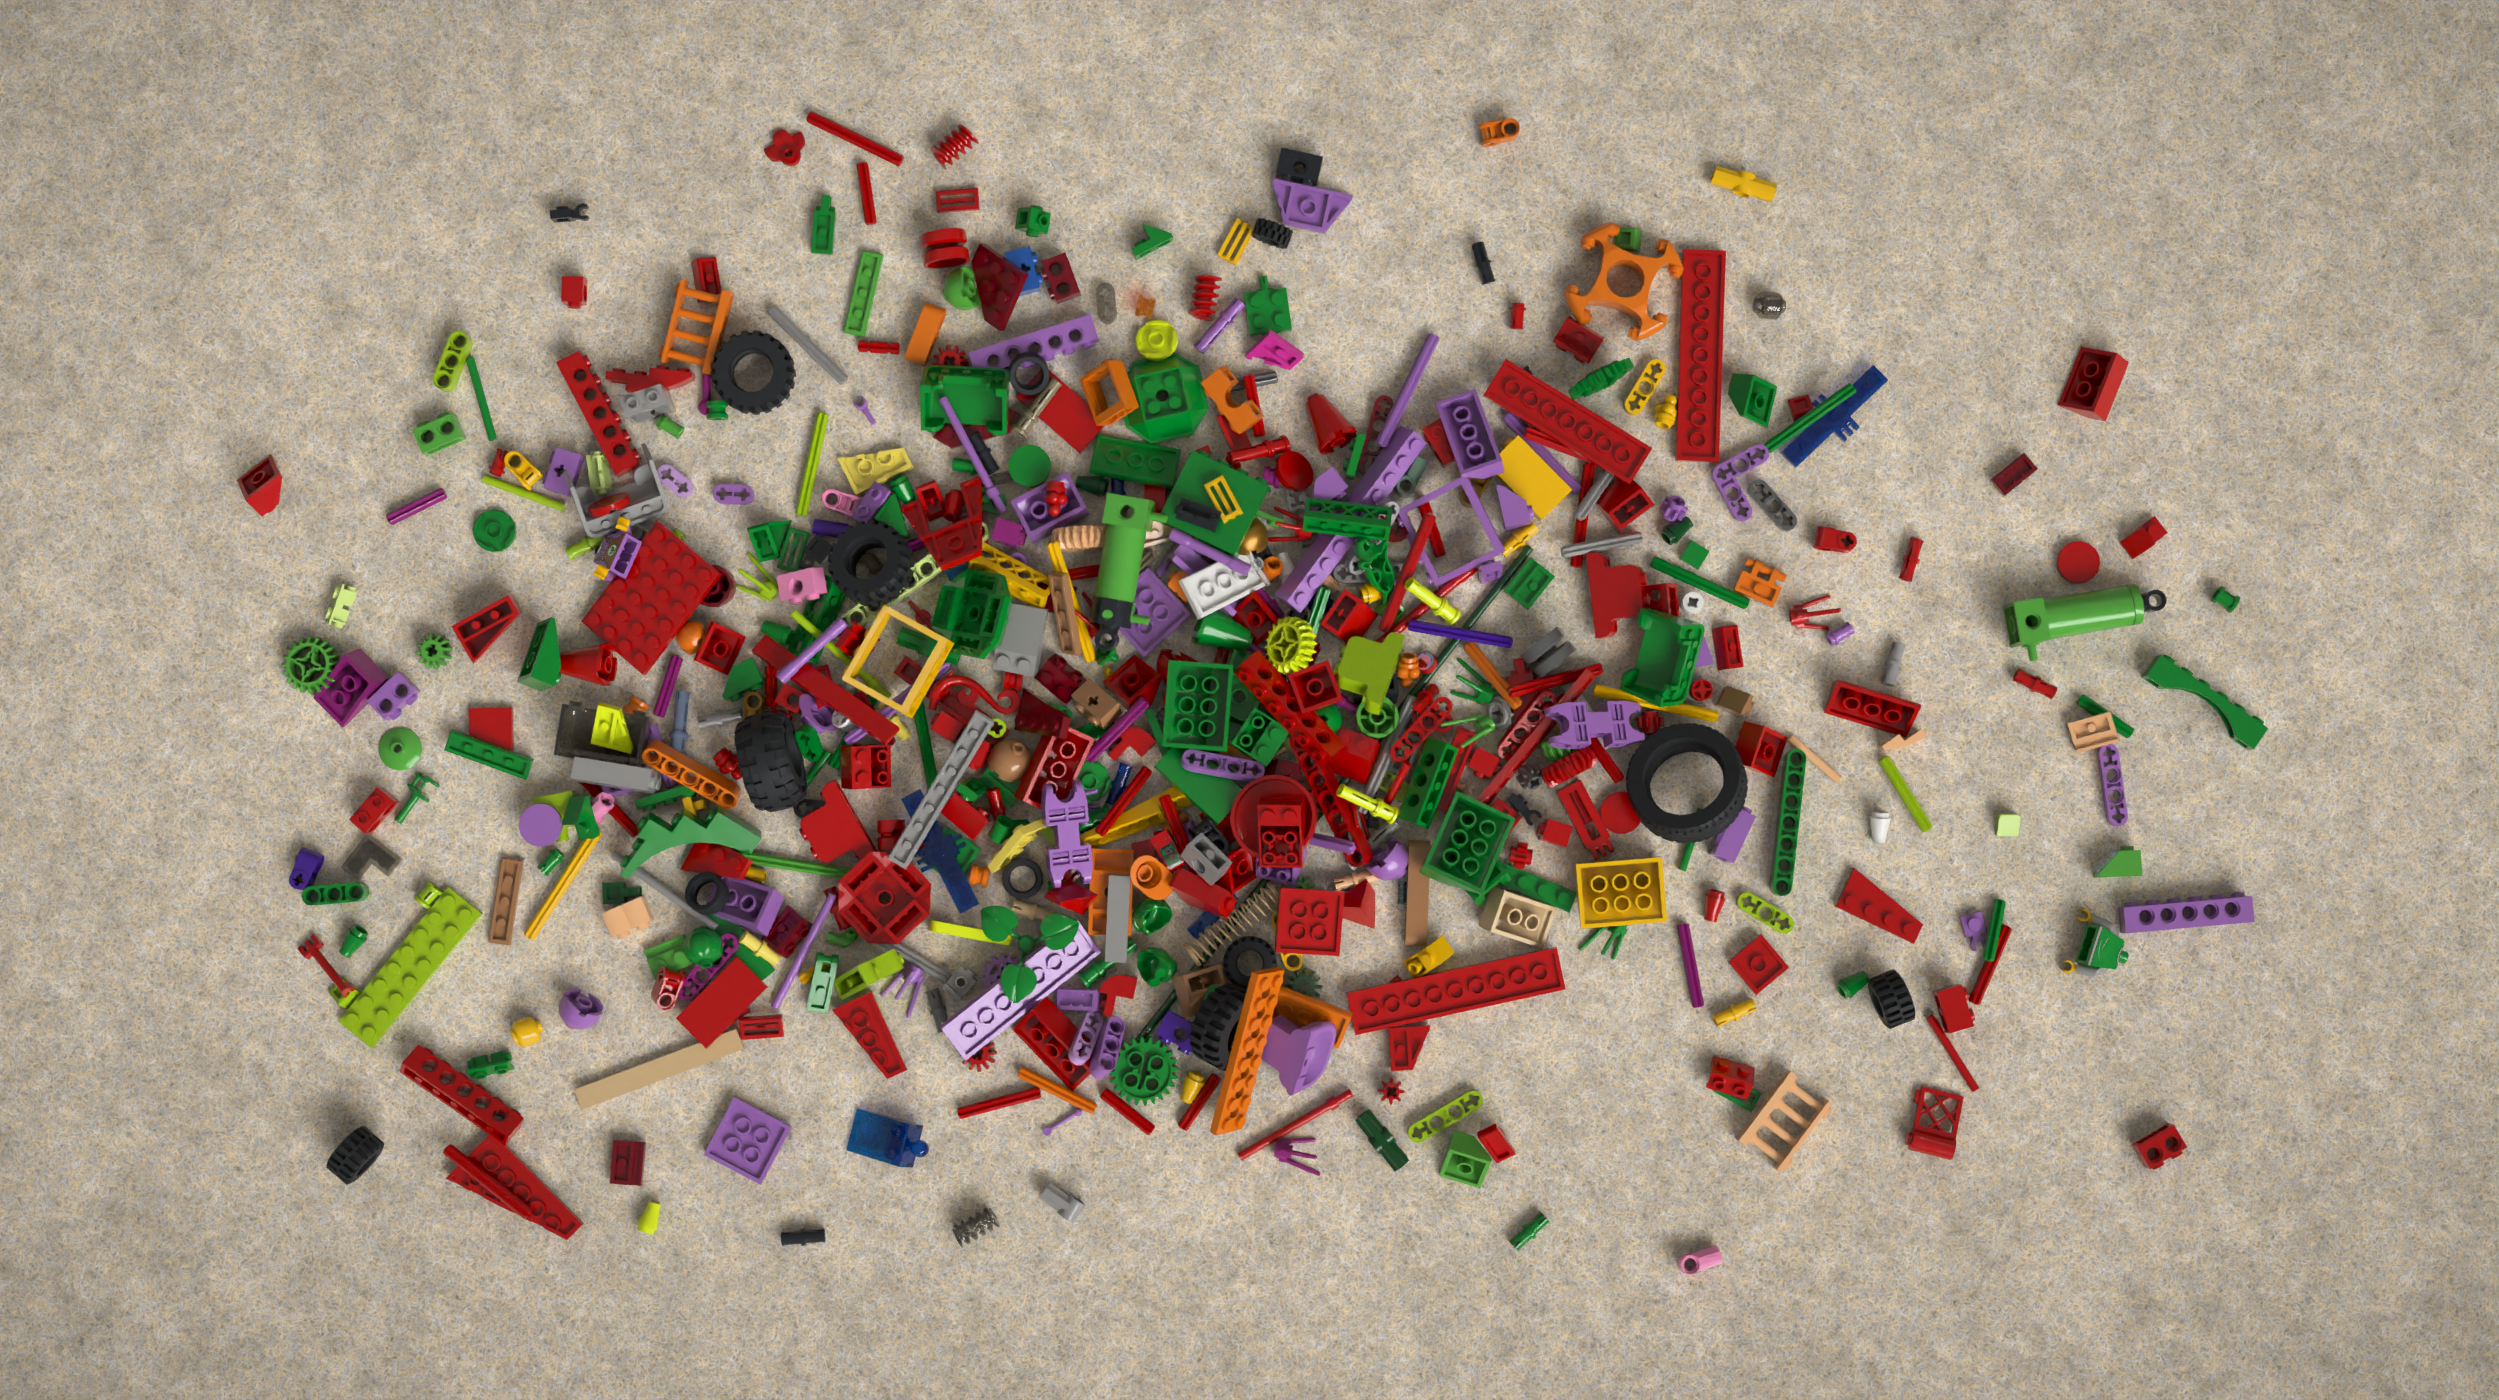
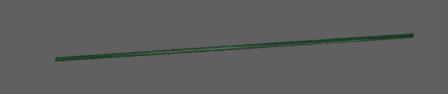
(1416, 689)

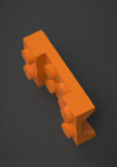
(1107, 863)

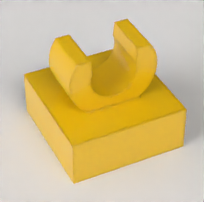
(694, 807)

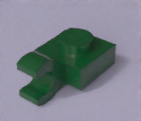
(617, 892)

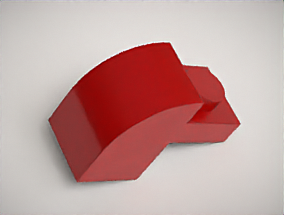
(1135, 738)
(1117, 985)

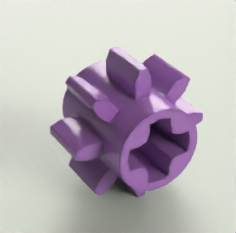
(1673, 508)

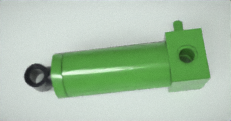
(2077, 614)

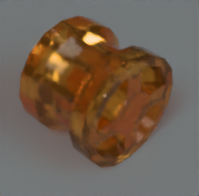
(1145, 307)

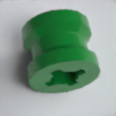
(717, 410)

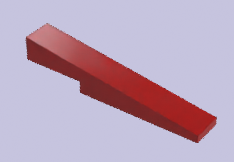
(909, 672)

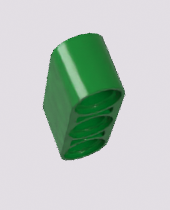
(325, 893)

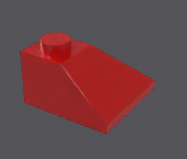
(262, 486)
(1133, 681)
(1315, 687)
(1240, 871)

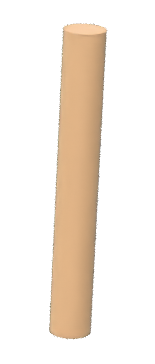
(1815, 759)

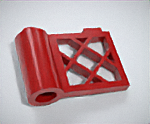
(1930, 1140)

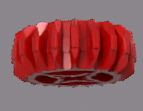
(1568, 766)

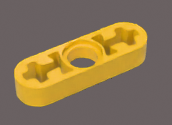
(1647, 371)

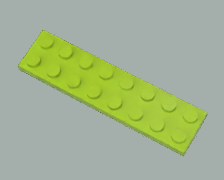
(410, 967)

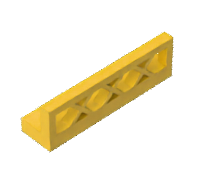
(1023, 589)

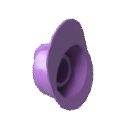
(818, 718)

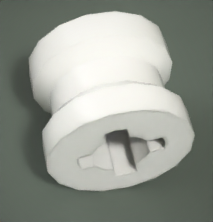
(1688, 605)
(841, 722)

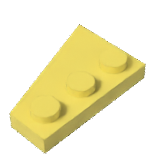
(877, 467)
(1013, 846)

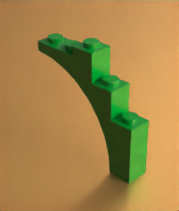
(658, 835)

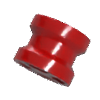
(1013, 680)
(1704, 689)

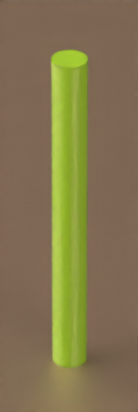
(523, 492)

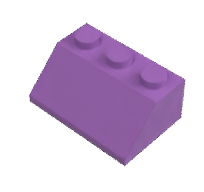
(1034, 511)

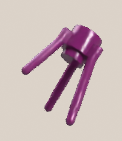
(1285, 1151)

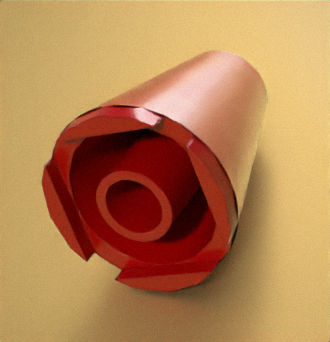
(1328, 424)
(590, 664)

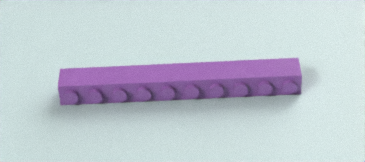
(1370, 490)

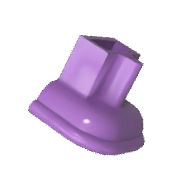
(1298, 1051)

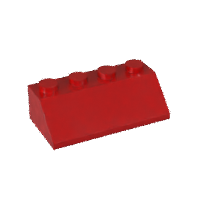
(1056, 763)
(1050, 1038)

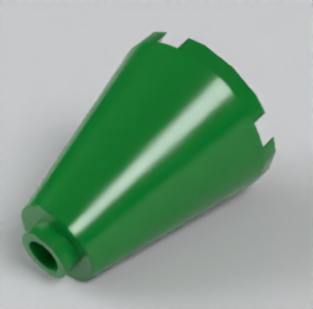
(1222, 632)

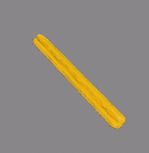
(1060, 566)
(1682, 709)
(560, 887)

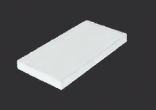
(1218, 586)

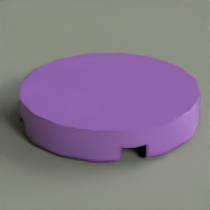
(540, 825)

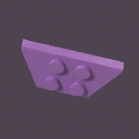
(1309, 206)

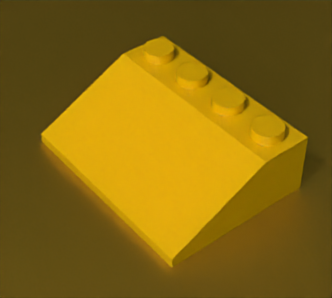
(1620, 892)

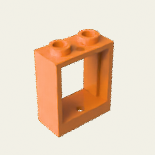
(1091, 385)

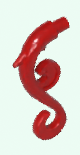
(976, 689)

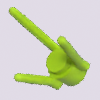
(767, 589)

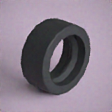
(1028, 389)
(1038, 878)
(716, 903)

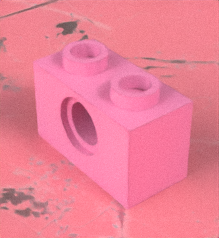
(801, 584)

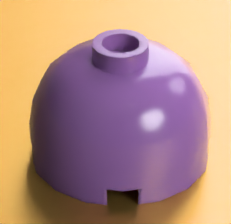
(1390, 861)
(578, 1010)

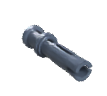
(679, 734)

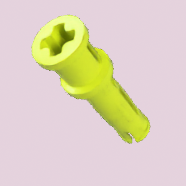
(1438, 605)
(1375, 806)

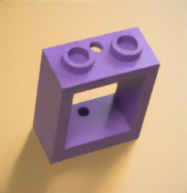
(1729, 842)

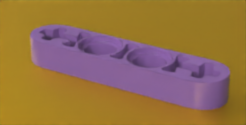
(1223, 762)
(2116, 784)

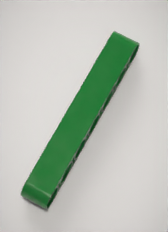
(1783, 832)

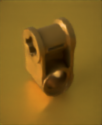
(1479, 485)

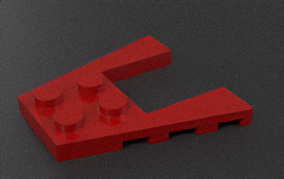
(957, 541)

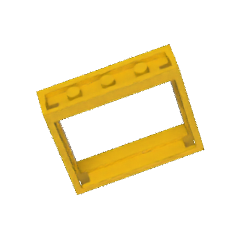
(926, 675)

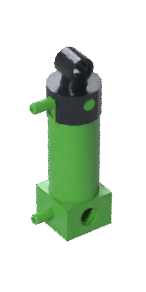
(1120, 565)

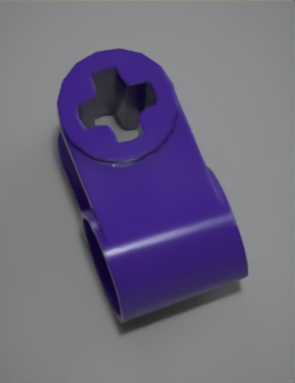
(306, 866)

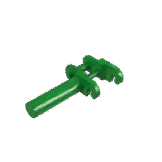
(415, 796)

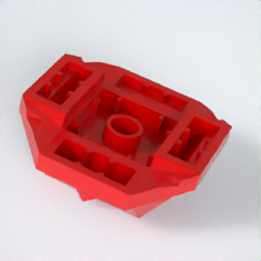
(861, 902)

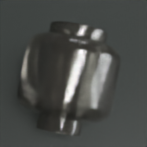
(1769, 305)

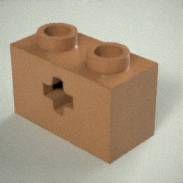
(1096, 704)

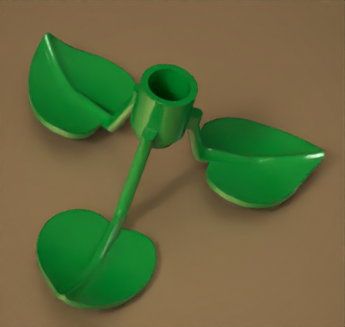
(998, 924)

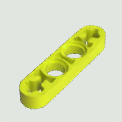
(963, 931)

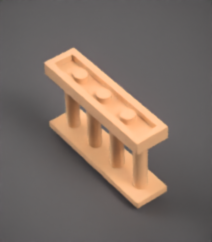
(1775, 1101)

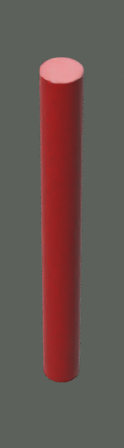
(1952, 1053)

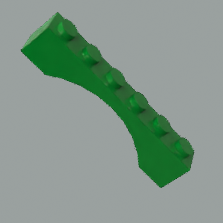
(2240, 726)

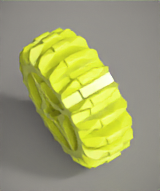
(1290, 645)

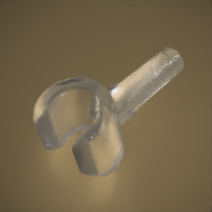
(1259, 562)

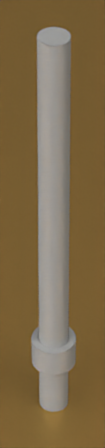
(668, 893)

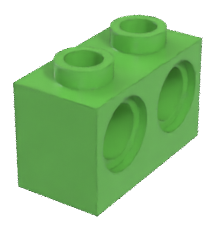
(440, 439)

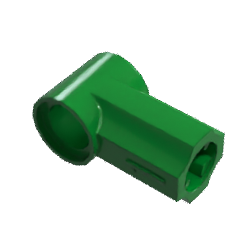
(1003, 828)

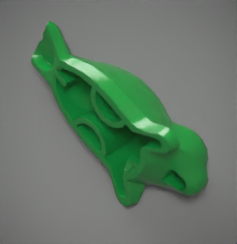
(1375, 565)

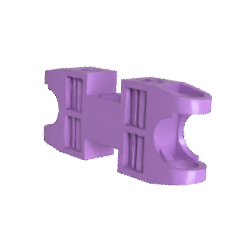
(1580, 726)
(1065, 819)

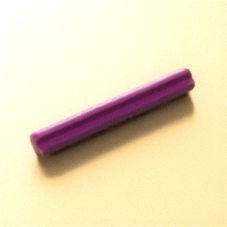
(1117, 729)
(1690, 965)

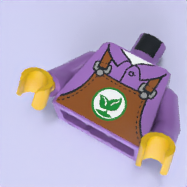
(616, 552)

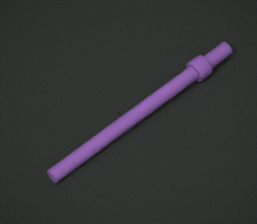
(992, 492)

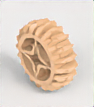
(1079, 538)

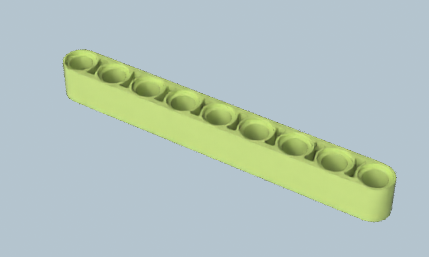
(920, 580)

